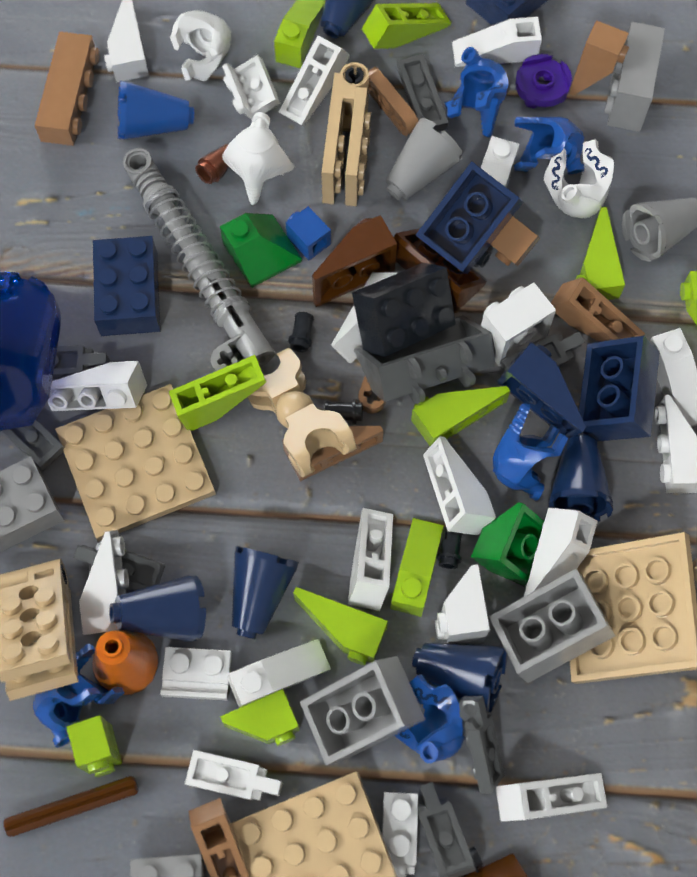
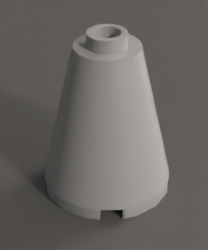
(422, 160)
(658, 225)

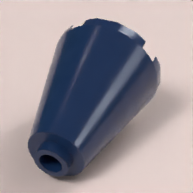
(341, 15)
(582, 479)
(258, 589)
(162, 610)
(464, 668)

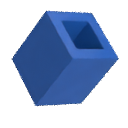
(308, 232)

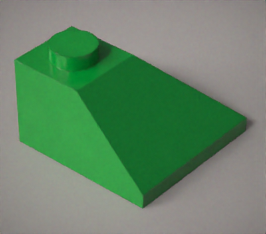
(258, 246)
(510, 544)

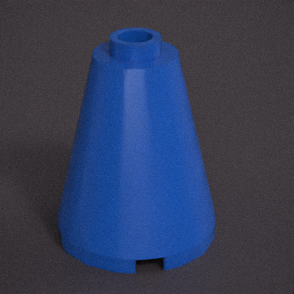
(150, 112)

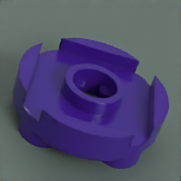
(539, 94)

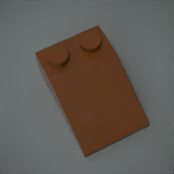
(362, 251)

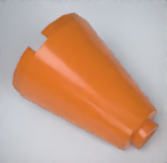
(125, 661)

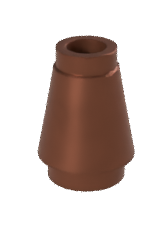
(212, 167)

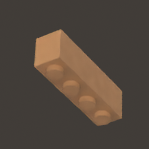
(67, 88)

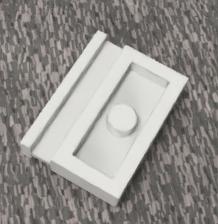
(196, 673)

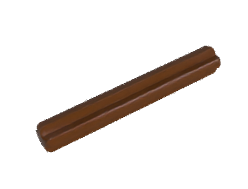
(70, 806)

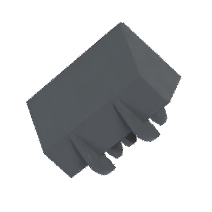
(432, 361)

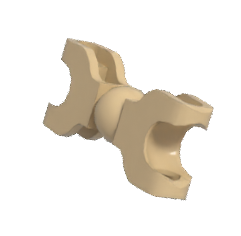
(306, 425)

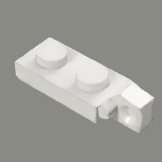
(230, 776)
(400, 830)

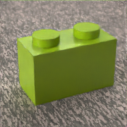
(94, 746)

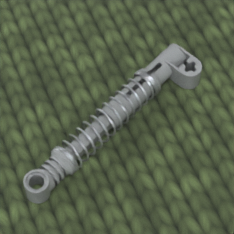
(162, 201)

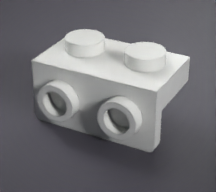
(251, 87)

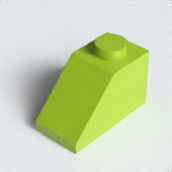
(264, 719)

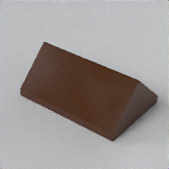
(414, 251)

